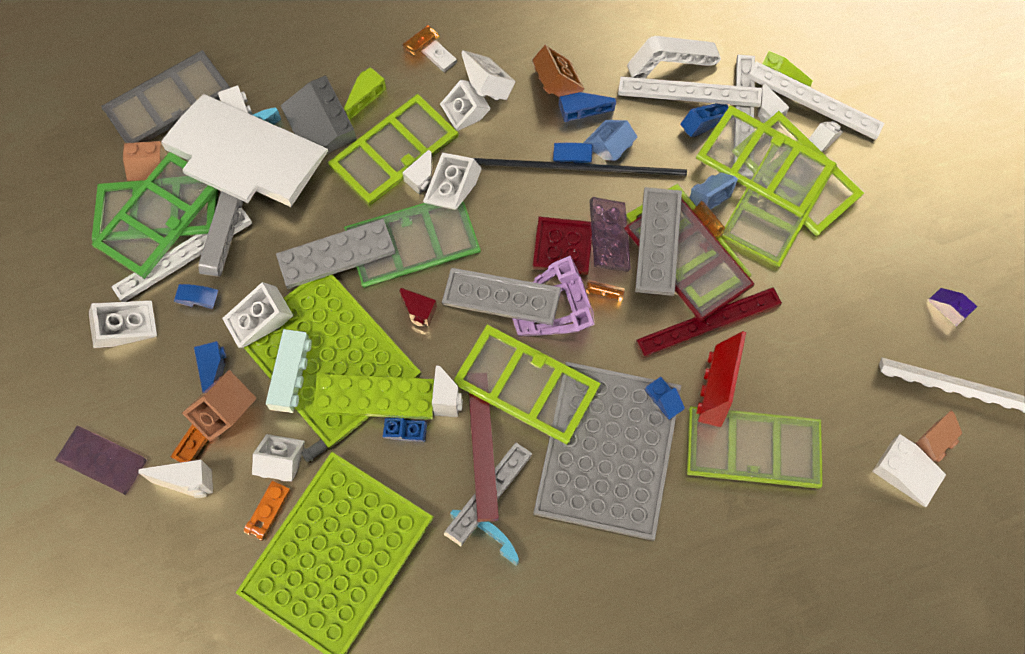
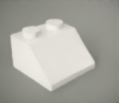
(464, 105)
(446, 396)
(277, 457)

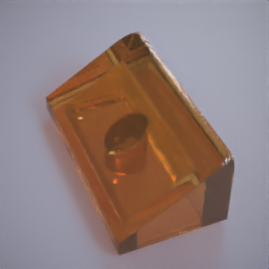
(420, 41)
(709, 220)
(605, 290)

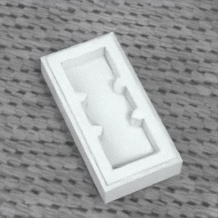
(439, 56)

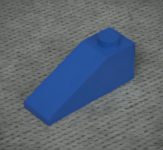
(584, 105)
(703, 118)
(210, 363)

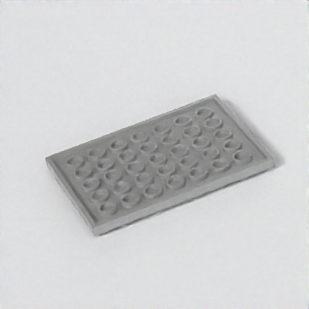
(614, 462)

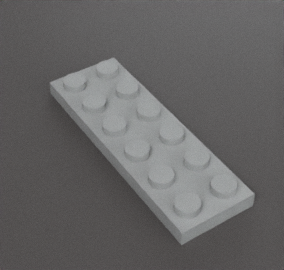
(658, 241)
(335, 253)
(502, 296)

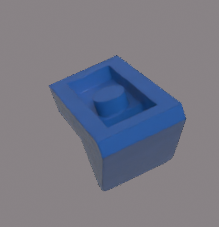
(665, 398)

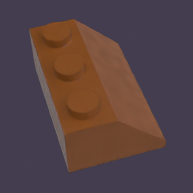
(556, 72)

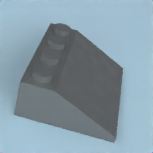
(319, 116)

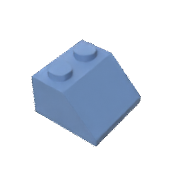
(612, 139)
(714, 190)

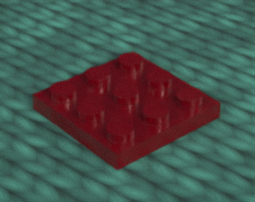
(562, 238)

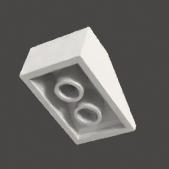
(487, 76)
(452, 181)
(257, 315)
(121, 323)
(909, 470)
(185, 477)

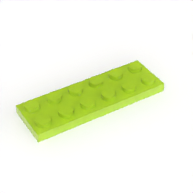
(373, 396)

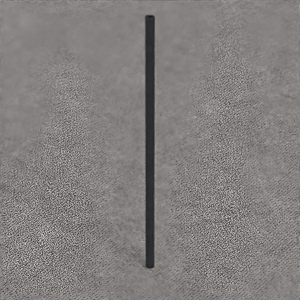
(581, 167)

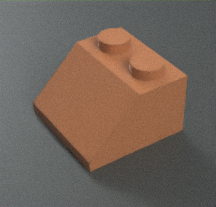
(142, 159)
(940, 437)

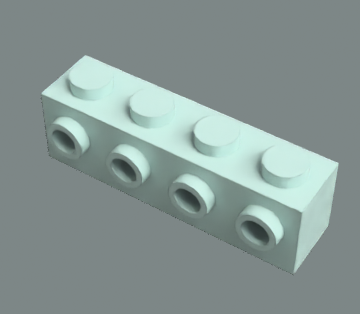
(288, 371)

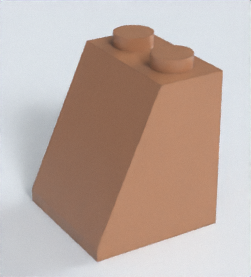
(219, 406)

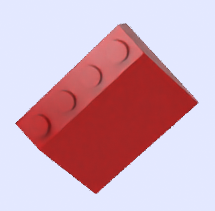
(721, 380)

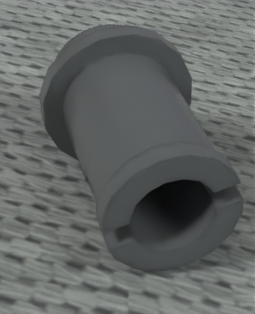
(313, 451)

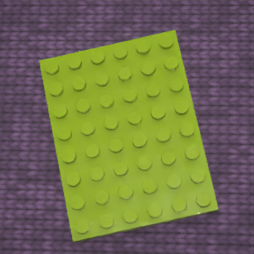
(342, 344)
(334, 556)

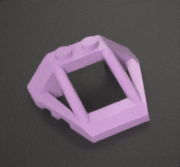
(577, 296)

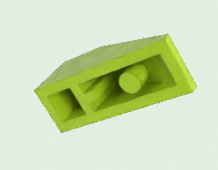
(785, 67)
(365, 90)

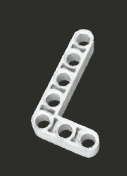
(672, 50)

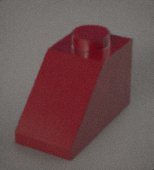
(419, 307)

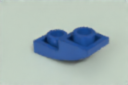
(573, 152)
(195, 294)
(404, 429)

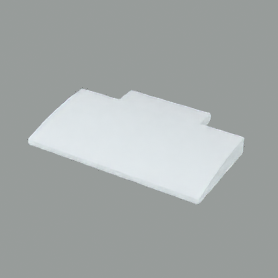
(242, 152)

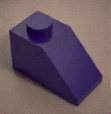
(952, 305)

